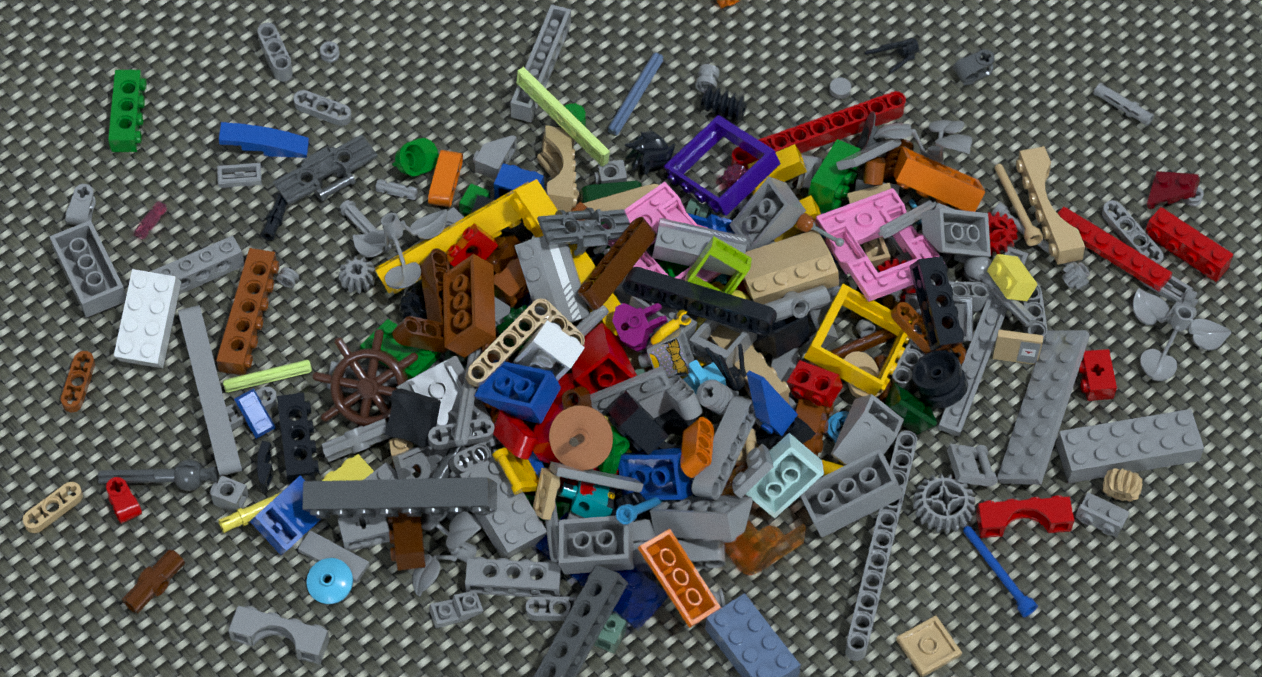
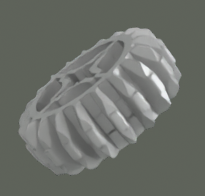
(933, 510)

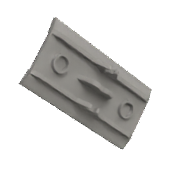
(446, 384)

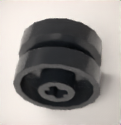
(940, 379)

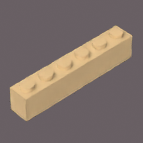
(753, 361)

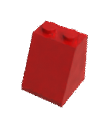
(602, 361)

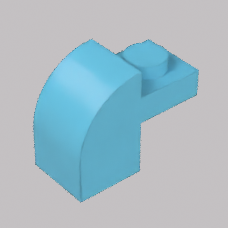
(699, 375)

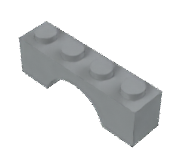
(252, 625)

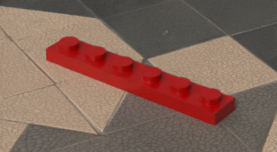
(1117, 251)

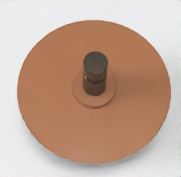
(581, 437)

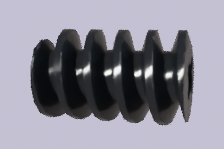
(724, 103)

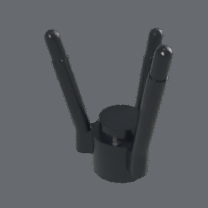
(905, 48)
(733, 376)

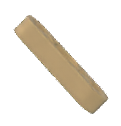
(70, 502)

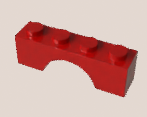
(1052, 513)

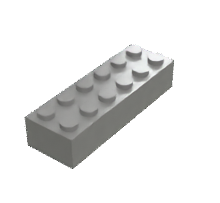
(1129, 445)

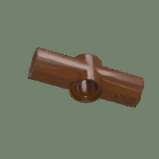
(153, 581)

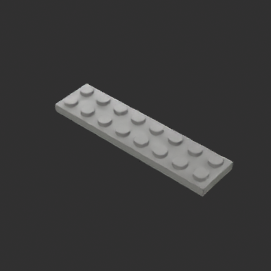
(1043, 407)

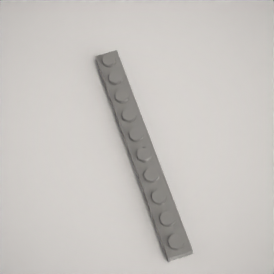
(978, 356)

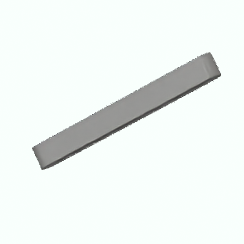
(209, 391)

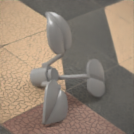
(955, 142)
(373, 244)
(1151, 309)
(460, 529)

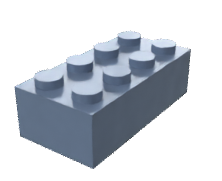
(750, 641)

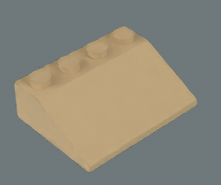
(790, 266)

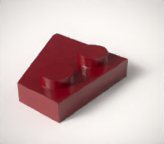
(1172, 187)

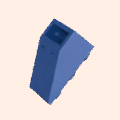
(284, 519)

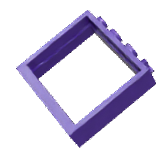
(704, 142)

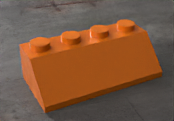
(938, 181)
(679, 578)

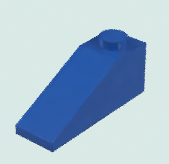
(769, 405)

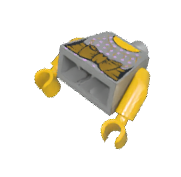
(670, 349)

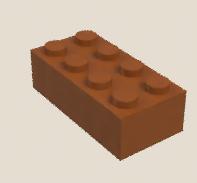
(469, 306)

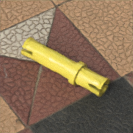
(244, 515)

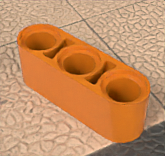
(445, 178)
(697, 447)

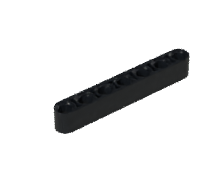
(700, 301)

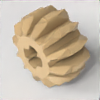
(1122, 484)

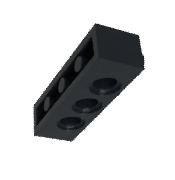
(932, 314)
(290, 407)

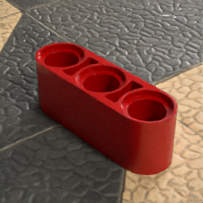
(514, 435)

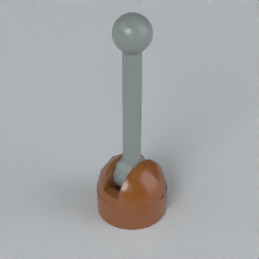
(807, 223)

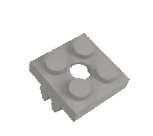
(421, 456)

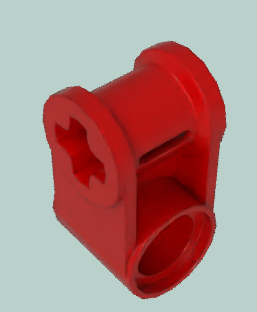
(123, 502)

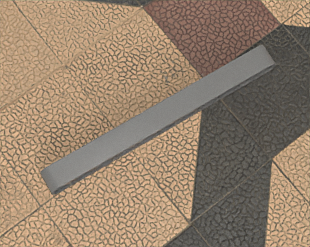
(880, 553)

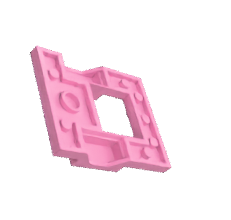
(658, 204)
(861, 223)

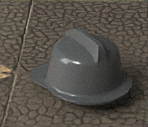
(868, 133)

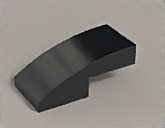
(264, 469)

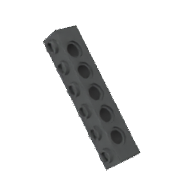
(583, 624)

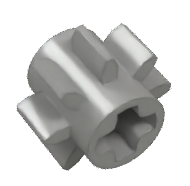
(1076, 275)

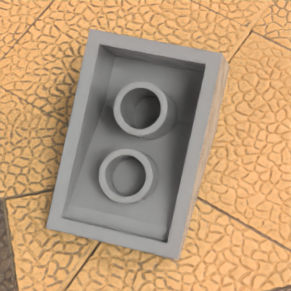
(767, 214)

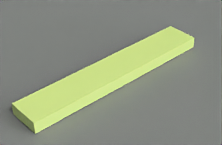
(563, 117)

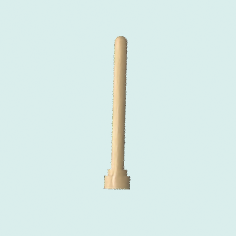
(1031, 234)

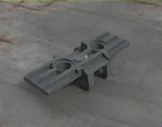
(322, 165)
(565, 228)

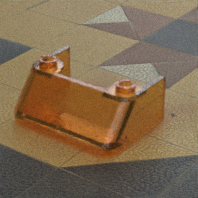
(759, 549)

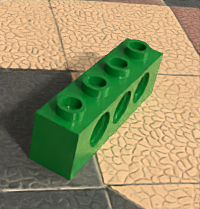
(126, 96)

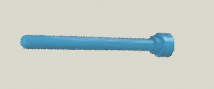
(628, 513)

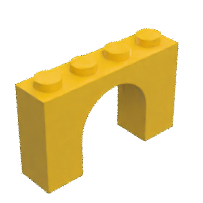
(790, 167)

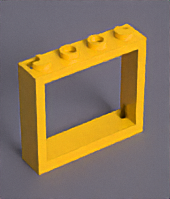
(875, 313)

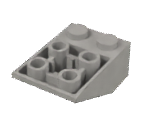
(866, 429)

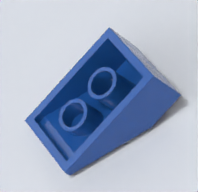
(520, 391)
(658, 472)

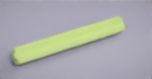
(267, 376)

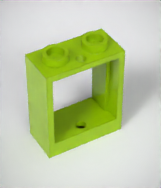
(726, 254)

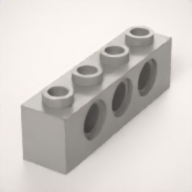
(205, 264)
(521, 586)

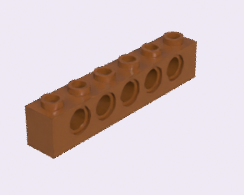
(256, 262)

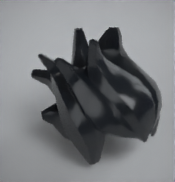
(650, 152)

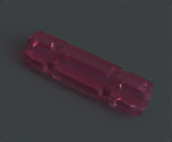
(150, 220)

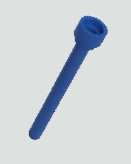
(1025, 605)

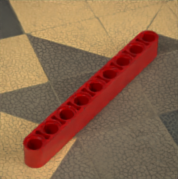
(849, 122)

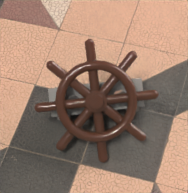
(371, 381)

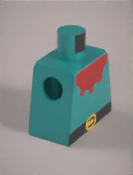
(589, 499)

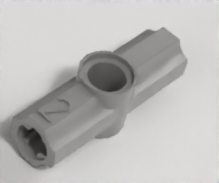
(800, 303)
(355, 440)

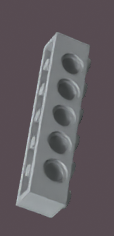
(542, 59)

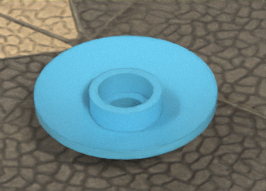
(339, 585)

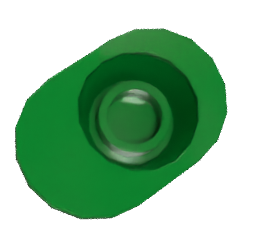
(416, 157)

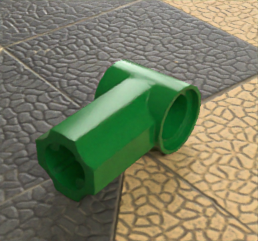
(619, 447)

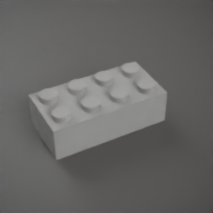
(88, 268)
(851, 493)
(515, 521)

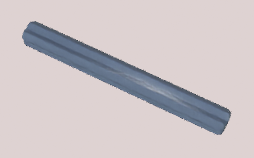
(635, 94)

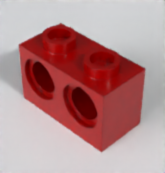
(816, 380)

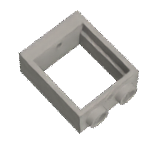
(699, 342)

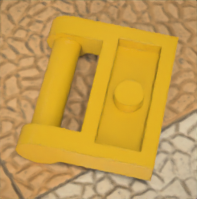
(518, 471)

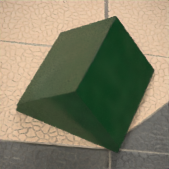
(915, 412)

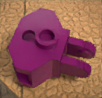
(638, 324)

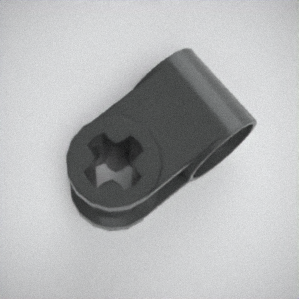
(973, 68)

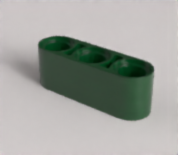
(598, 191)

